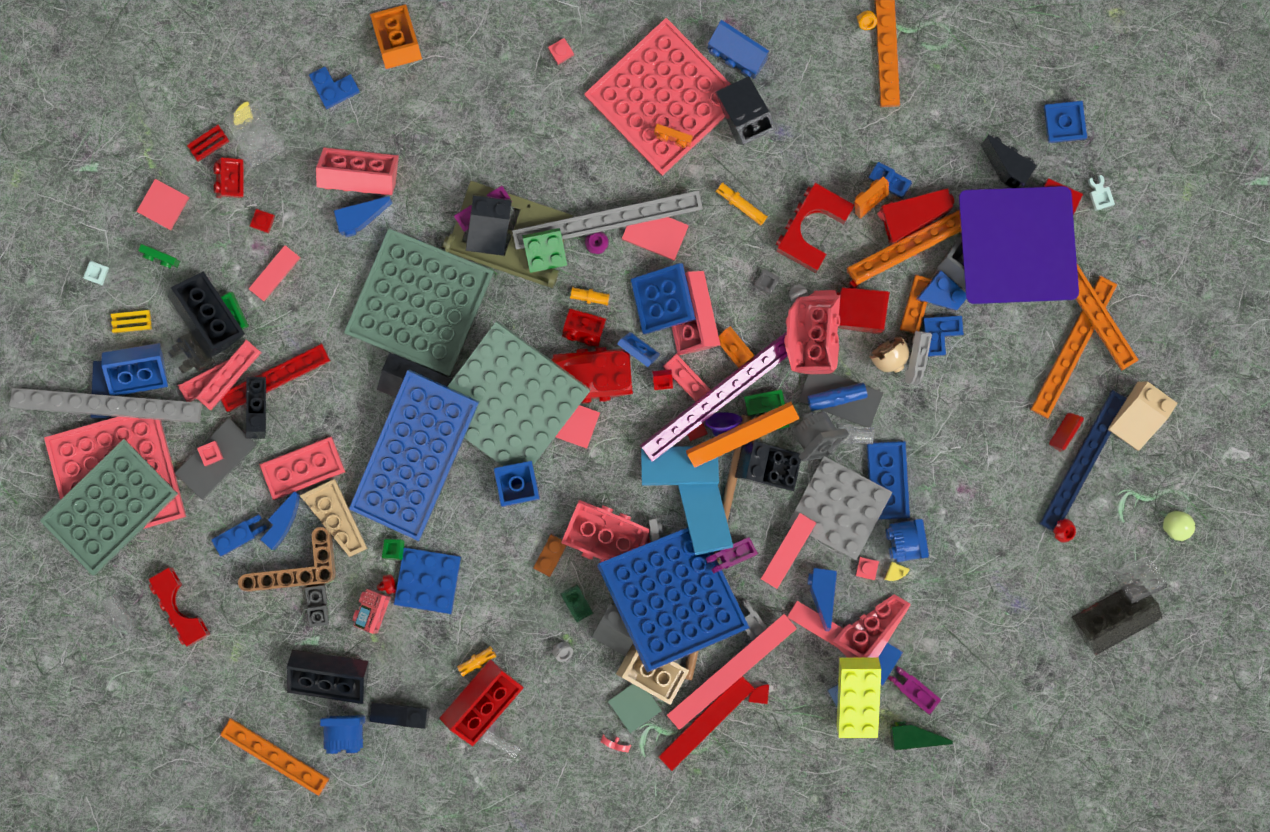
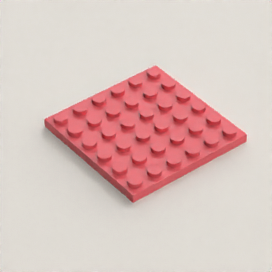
(661, 84)
(81, 449)

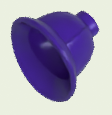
(723, 422)

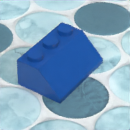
(737, 50)
(134, 369)

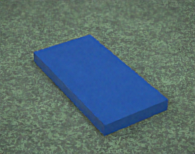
(889, 469)

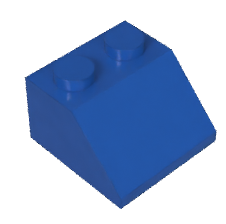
(516, 484)

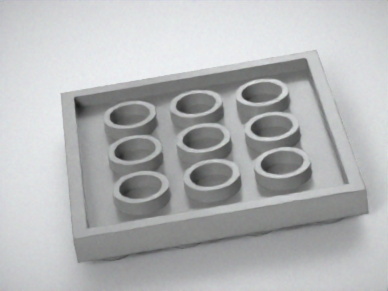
(842, 506)

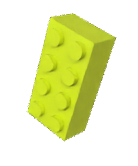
(858, 697)

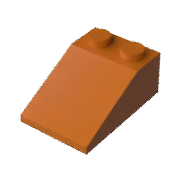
(396, 36)

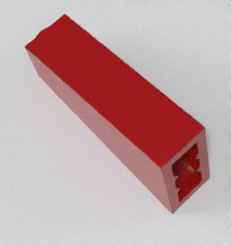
(913, 214)

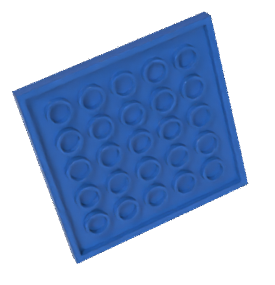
(671, 599)

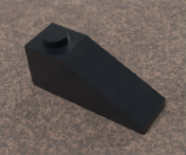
(399, 715)

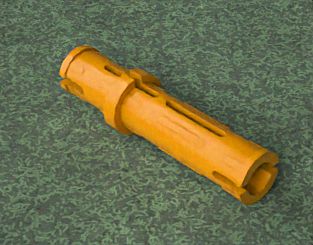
(743, 205)

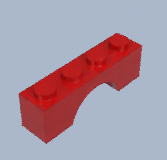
(166, 587)

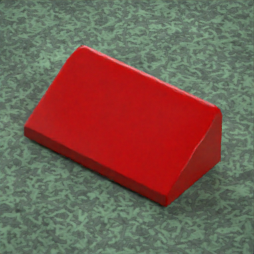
(1066, 431)

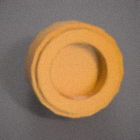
(867, 20)

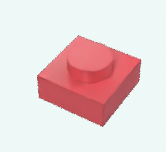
(561, 51)
(210, 453)
(867, 568)

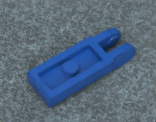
(237, 536)

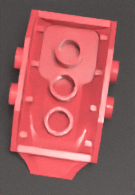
(812, 333)
(602, 533)

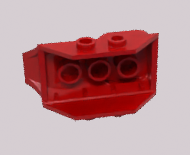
(601, 370)

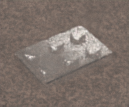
(255, 134)

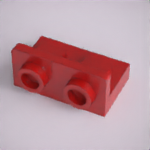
(229, 178)
(583, 327)

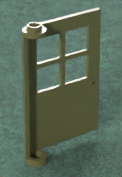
(515, 260)

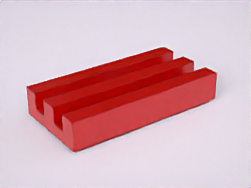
(225, 140)

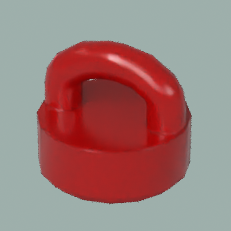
(387, 584)

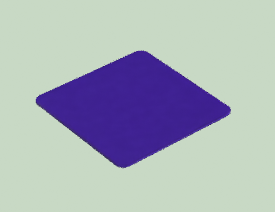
(1018, 245)

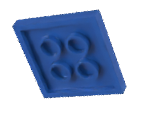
(663, 299)
(427, 580)

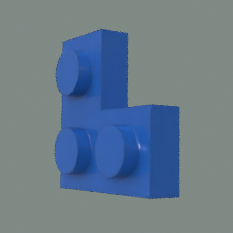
(330, 91)
(940, 328)

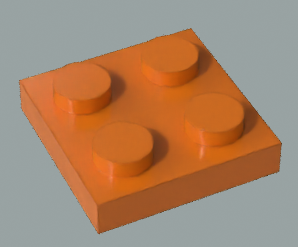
(873, 196)

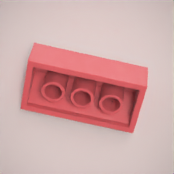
(357, 171)
(702, 332)

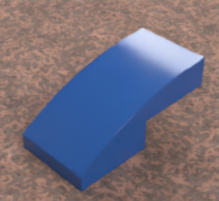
(897, 184)

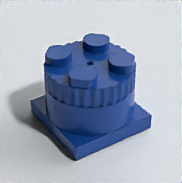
(907, 540)
(343, 733)

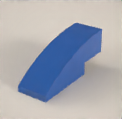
(281, 521)

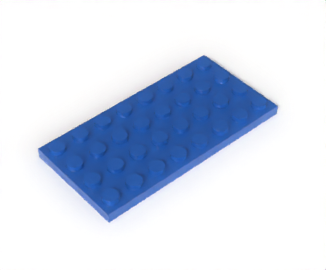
(414, 455)

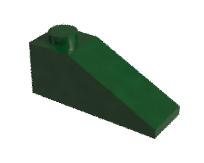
(909, 737)

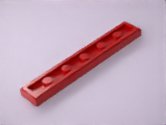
(279, 375)
(706, 723)

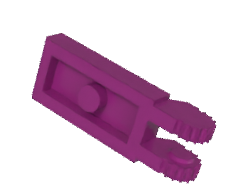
(730, 557)
(916, 691)

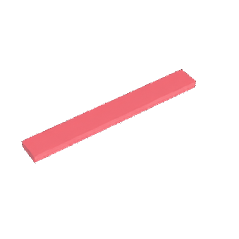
(731, 671)

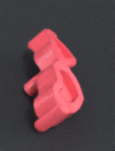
(614, 745)

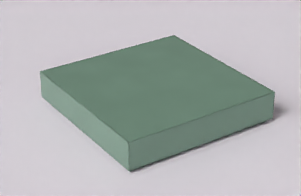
(634, 707)

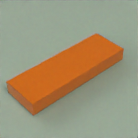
(914, 309)

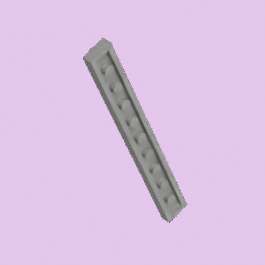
(617, 217)
(105, 405)

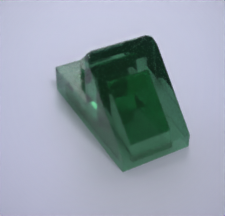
(576, 603)

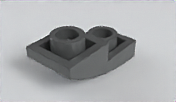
(317, 605)

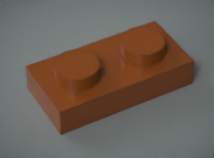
(550, 556)

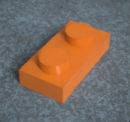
(665, 133)
(735, 347)

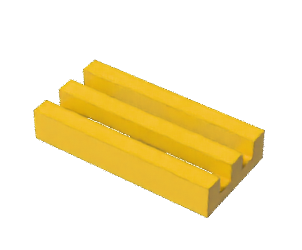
(114, 322)

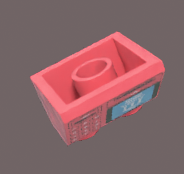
(371, 611)

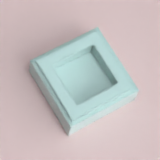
(96, 272)

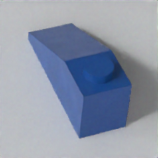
(356, 217)
(822, 589)

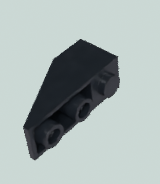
(255, 407)

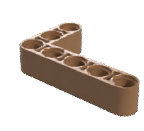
(296, 574)

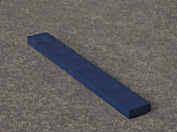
(1082, 462)

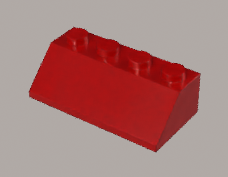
(481, 703)

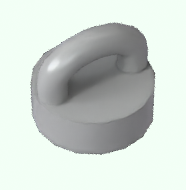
(797, 291)
(562, 651)

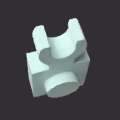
(1101, 196)

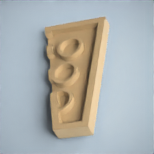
(332, 510)

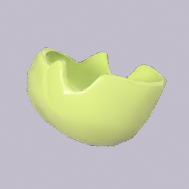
(1179, 525)

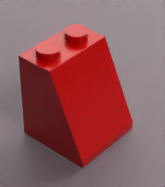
(863, 310)

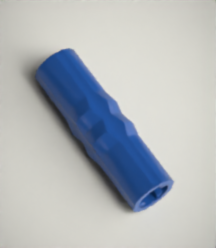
(837, 396)

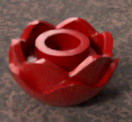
(1064, 530)

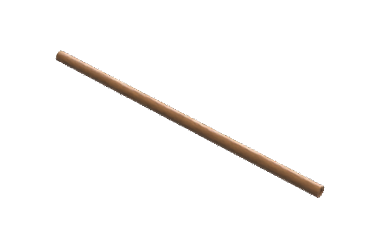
(727, 502)

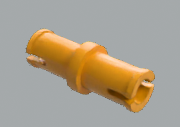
(589, 296)
(476, 661)

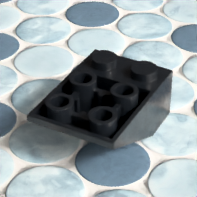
(745, 111)
(1008, 163)
(768, 465)

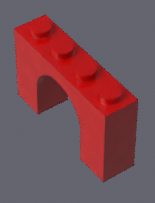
(817, 201)

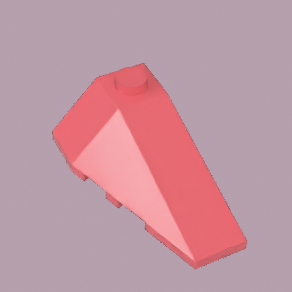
(872, 631)

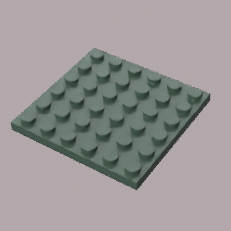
(419, 302)
(519, 396)

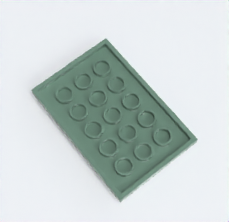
(109, 507)

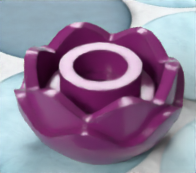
(595, 248)

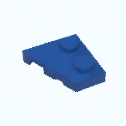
(943, 292)

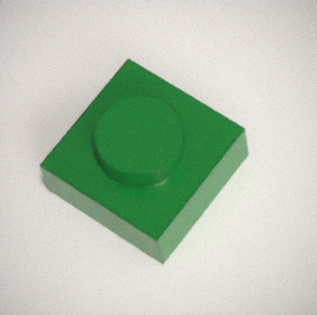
(393, 549)

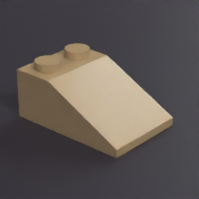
(1142, 415)
(661, 682)

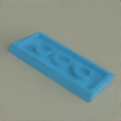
(676, 469)
(705, 518)

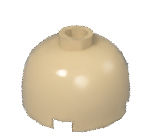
(891, 356)

